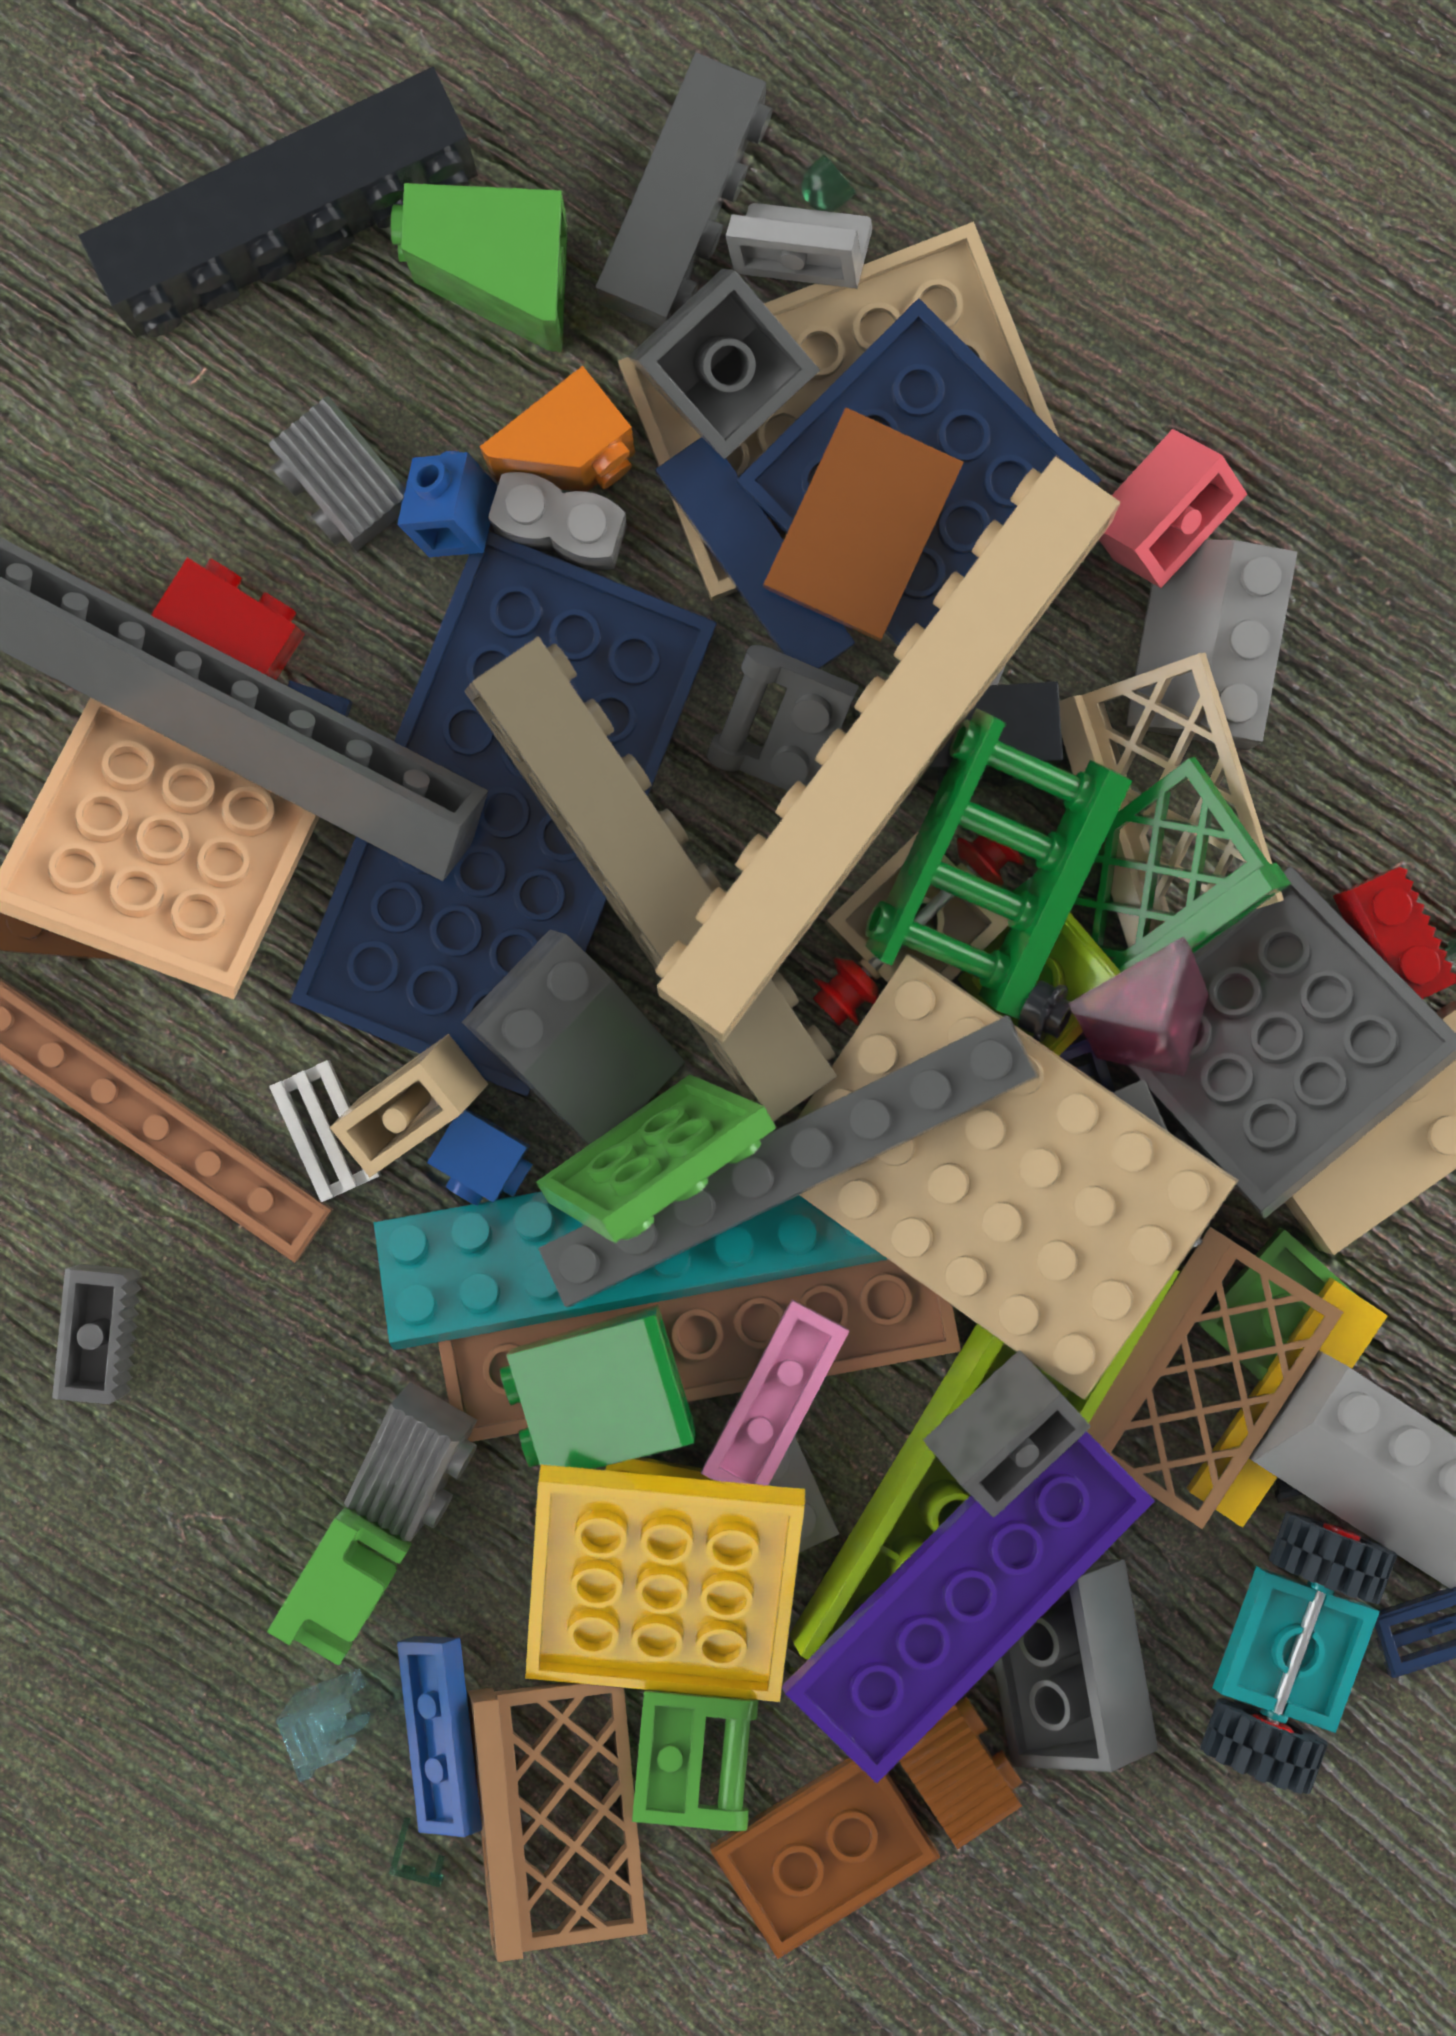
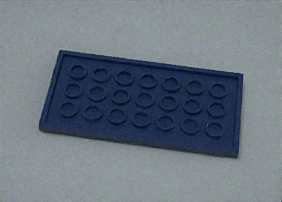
(422, 952)

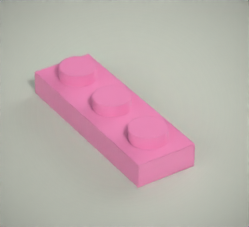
(776, 1397)

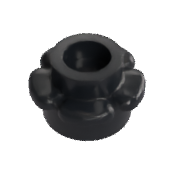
(1046, 1011)

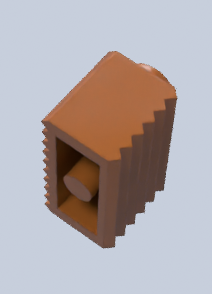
(960, 1776)

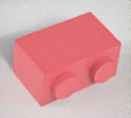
(1170, 507)

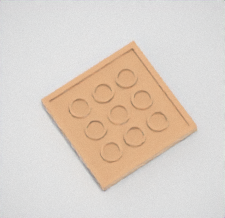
(154, 853)

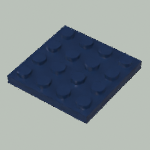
(945, 396)

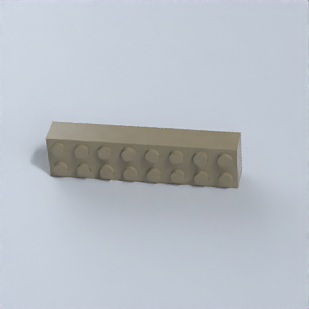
(638, 857)

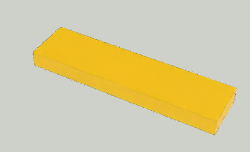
(1344, 1343)

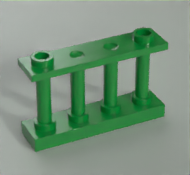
(1032, 915)

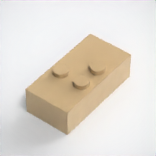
(1385, 1166)

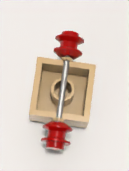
(937, 911)

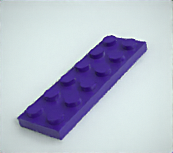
(962, 1606)

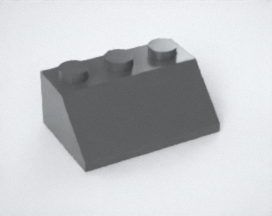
(1078, 1680)

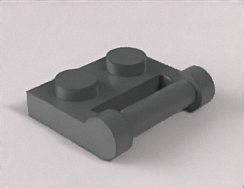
(806, 718)

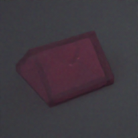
(1147, 1011)

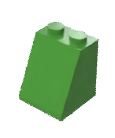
(489, 253)

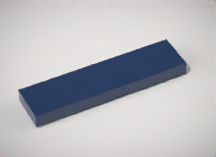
(745, 549)

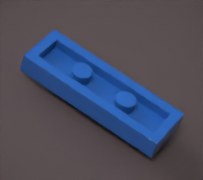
(439, 1736)

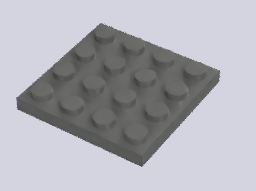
(1297, 1047)

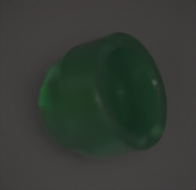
(825, 186)

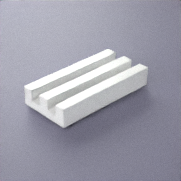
(298, 1132)

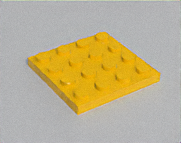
(662, 1582)

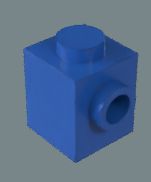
(447, 504)
(480, 1159)

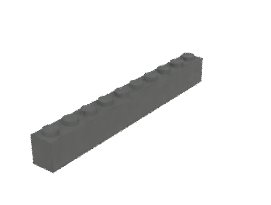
(235, 715)

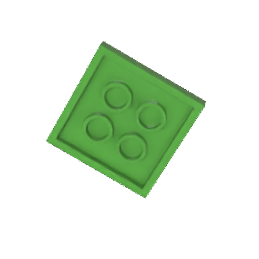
(656, 1157)

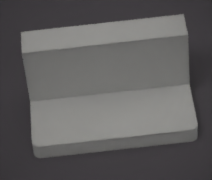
(799, 244)

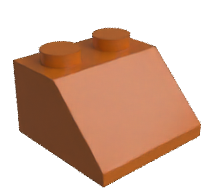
(565, 437)

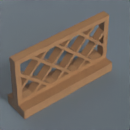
(1159, 1344)
(502, 1826)

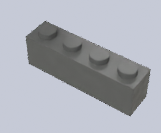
(683, 192)

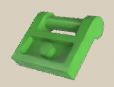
(672, 1760)

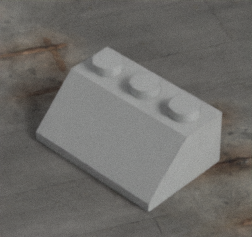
(1234, 609)

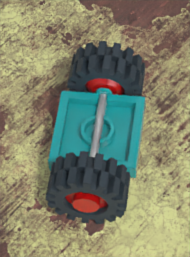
(1296, 1652)

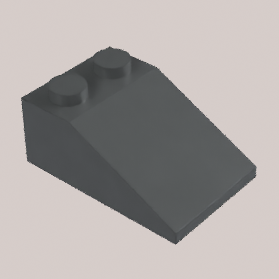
(574, 1037)

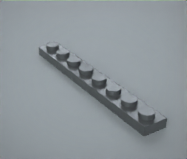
(803, 1157)

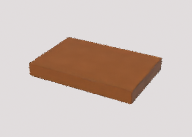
(863, 524)
(823, 1854)

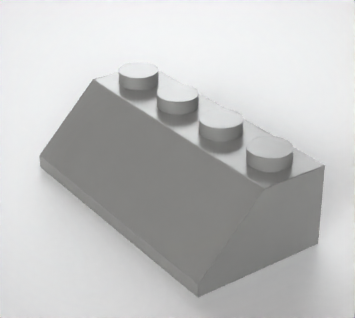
(1368, 1463)

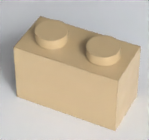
(409, 1105)

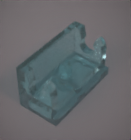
(317, 1720)

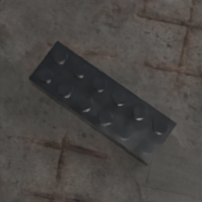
(278, 205)

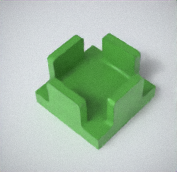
(340, 1586)

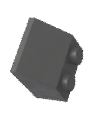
(724, 362)

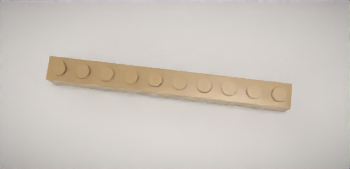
(886, 749)

